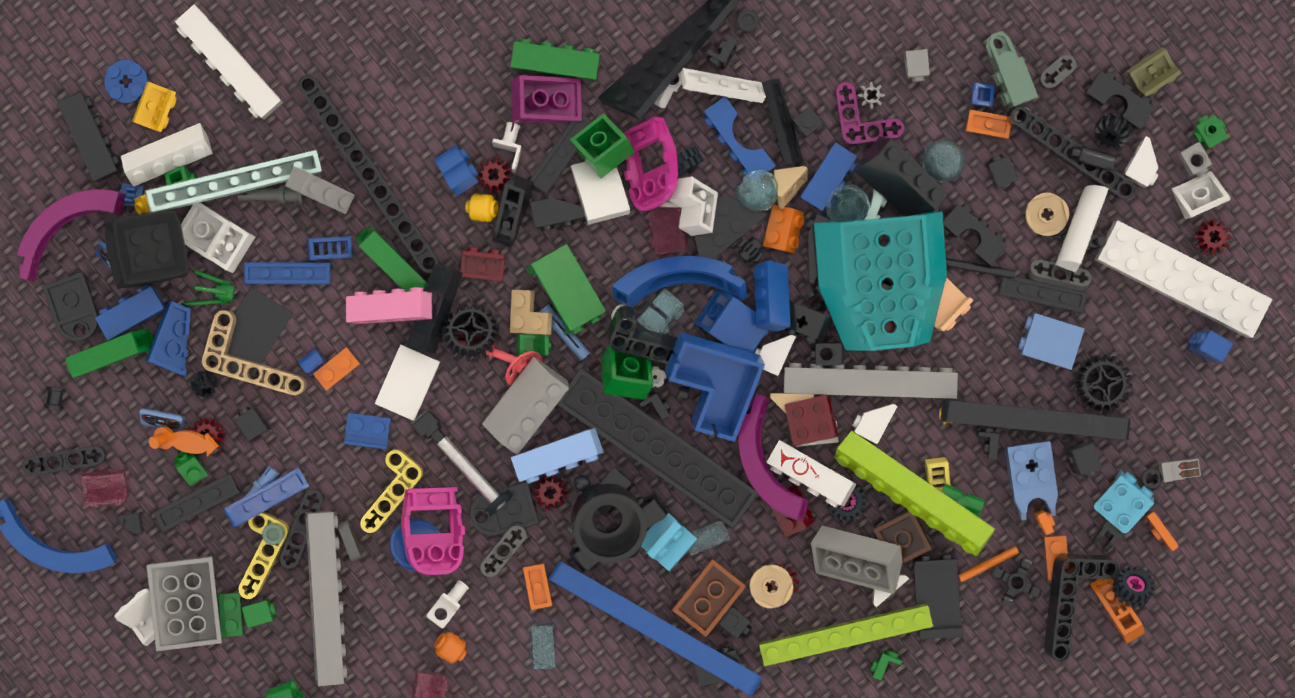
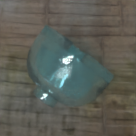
(944, 160)
(758, 191)
(847, 203)

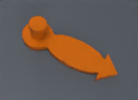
(183, 440)

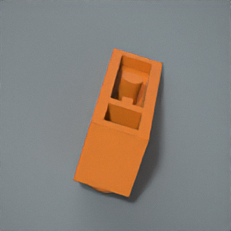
(1122, 616)

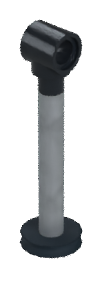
(429, 427)

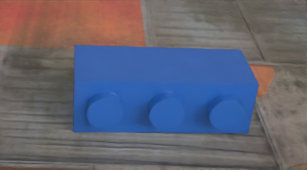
(829, 176)
(772, 296)
(130, 312)
(1209, 345)

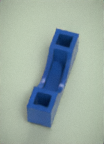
(721, 117)

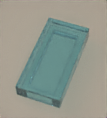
(543, 647)

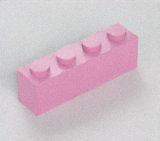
(389, 306)

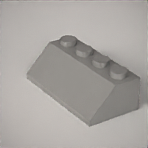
(525, 405)
(857, 559)

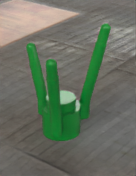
(224, 292)

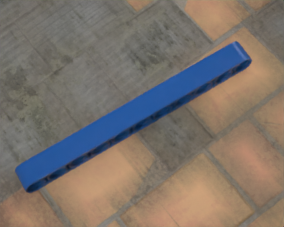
(655, 628)

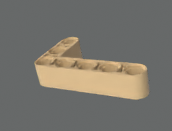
(244, 365)

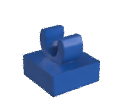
(131, 193)

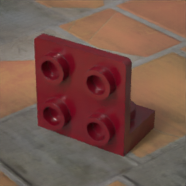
(811, 420)

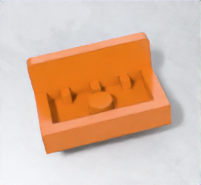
(784, 229)

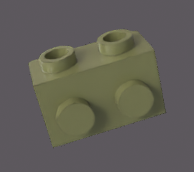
(1153, 72)

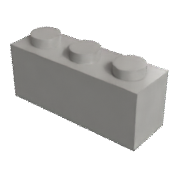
(319, 190)

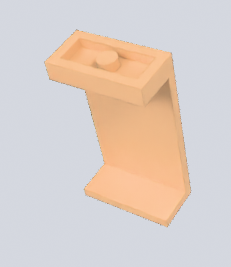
(951, 306)

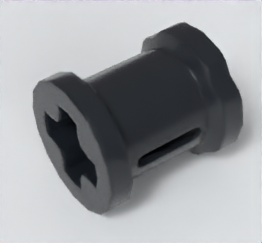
(54, 397)

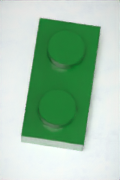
(231, 614)

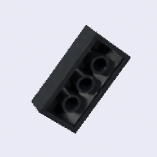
(900, 178)

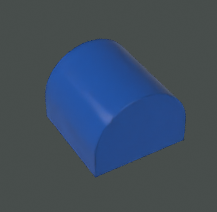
(982, 95)
(312, 362)

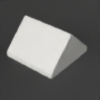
(1200, 195)

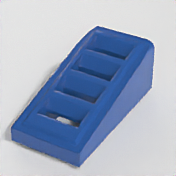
(311, 251)

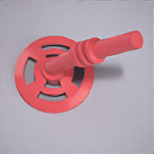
(517, 363)

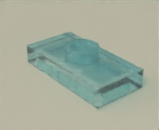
(709, 537)

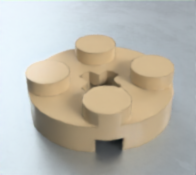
(1036, 208)
(775, 597)

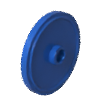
(397, 545)

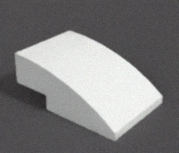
(600, 197)
(215, 237)

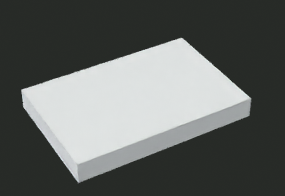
(407, 382)

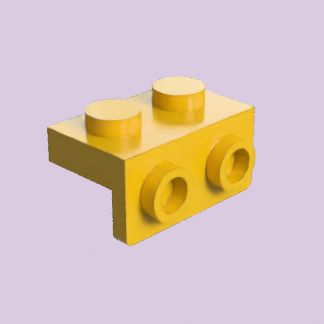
(154, 107)

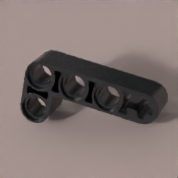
(636, 341)

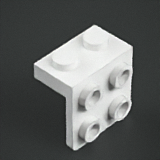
(138, 616)

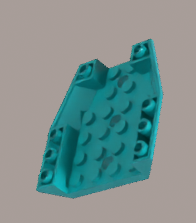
(855, 264)

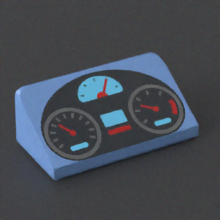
(158, 418)

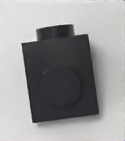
(660, 405)
(735, 623)

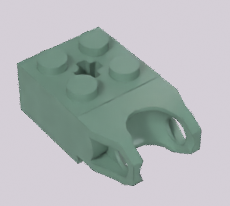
(1010, 72)

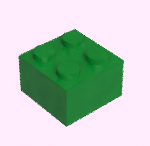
(602, 145)
(626, 374)

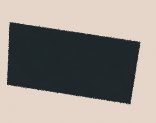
(256, 329)

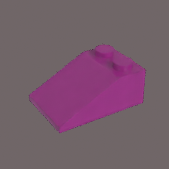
(546, 100)

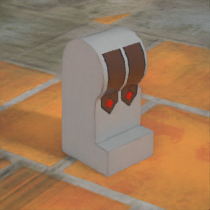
(1179, 469)

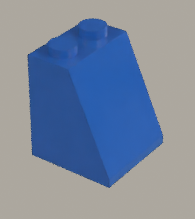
(731, 322)

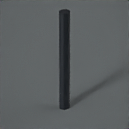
(991, 270)

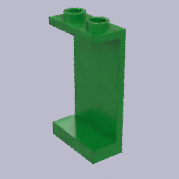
(568, 289)

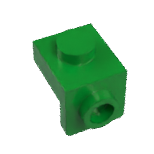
(533, 342)
(190, 468)
(879, 666)

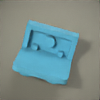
(1124, 502)

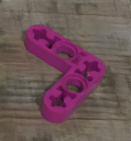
(854, 123)

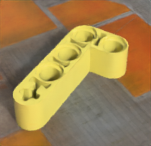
(389, 495)
(261, 557)

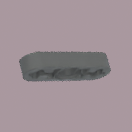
(1052, 280)
(488, 558)

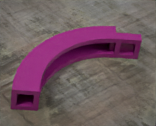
(58, 215)
(756, 467)

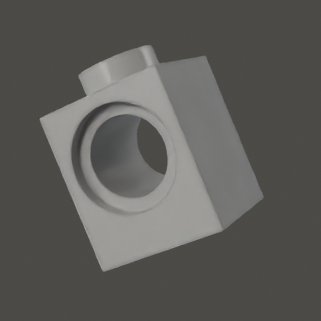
(916, 65)
(1185, 158)

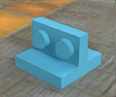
(668, 541)

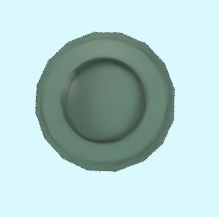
(273, 534)

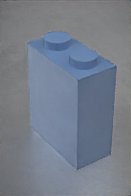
(1050, 341)

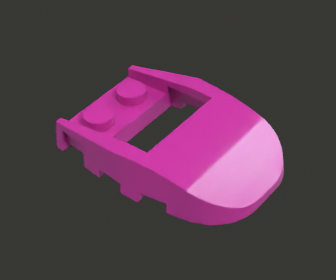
(659, 184)
(433, 552)

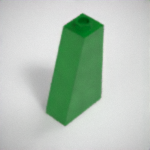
(389, 260)
(110, 353)

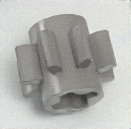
(872, 101)

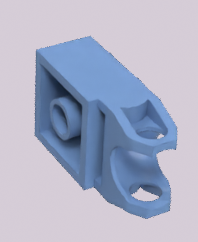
(1035, 483)

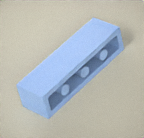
(557, 455)

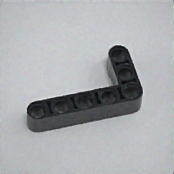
(1069, 596)

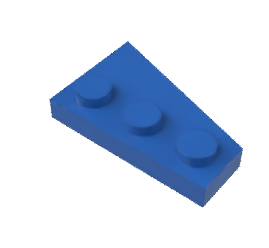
(170, 341)

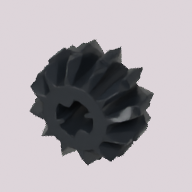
(1113, 131)

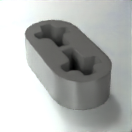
(1060, 75)
(350, 540)

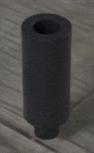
(1094, 157)

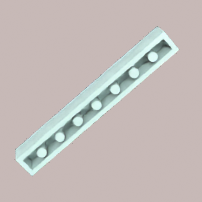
(230, 182)

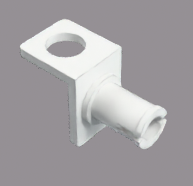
(508, 143)
(449, 603)

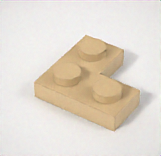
(523, 317)

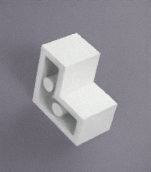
(697, 206)

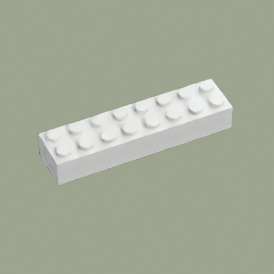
(1183, 279)

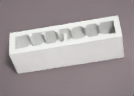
(1081, 227)

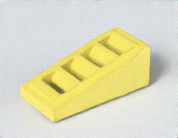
(934, 463)

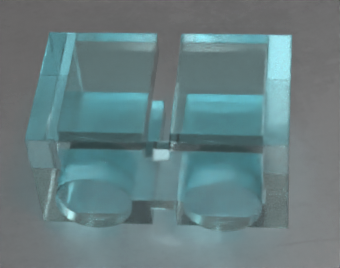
(666, 303)

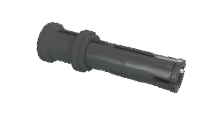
(282, 194)

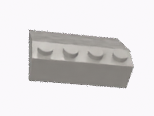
(184, 603)

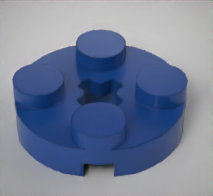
(117, 72)

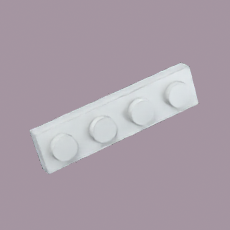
(722, 85)

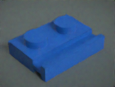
(367, 430)

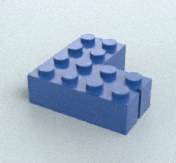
(724, 376)

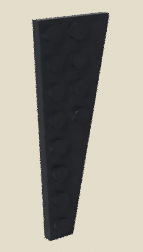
(656, 70)

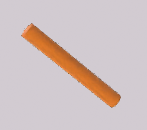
(988, 564)

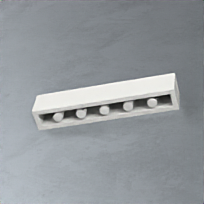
(229, 62)

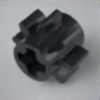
(750, 250)
(204, 384)

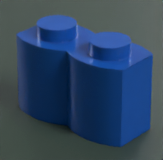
(457, 170)

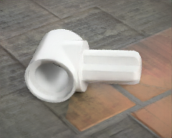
(664, 98)

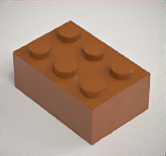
(709, 597)

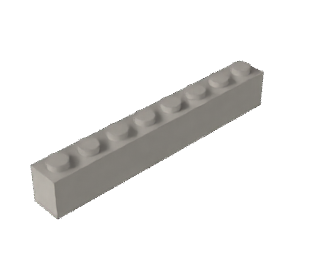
(870, 382)
(325, 598)

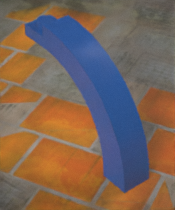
(675, 271)
(48, 556)

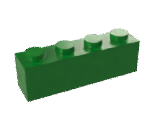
(555, 61)

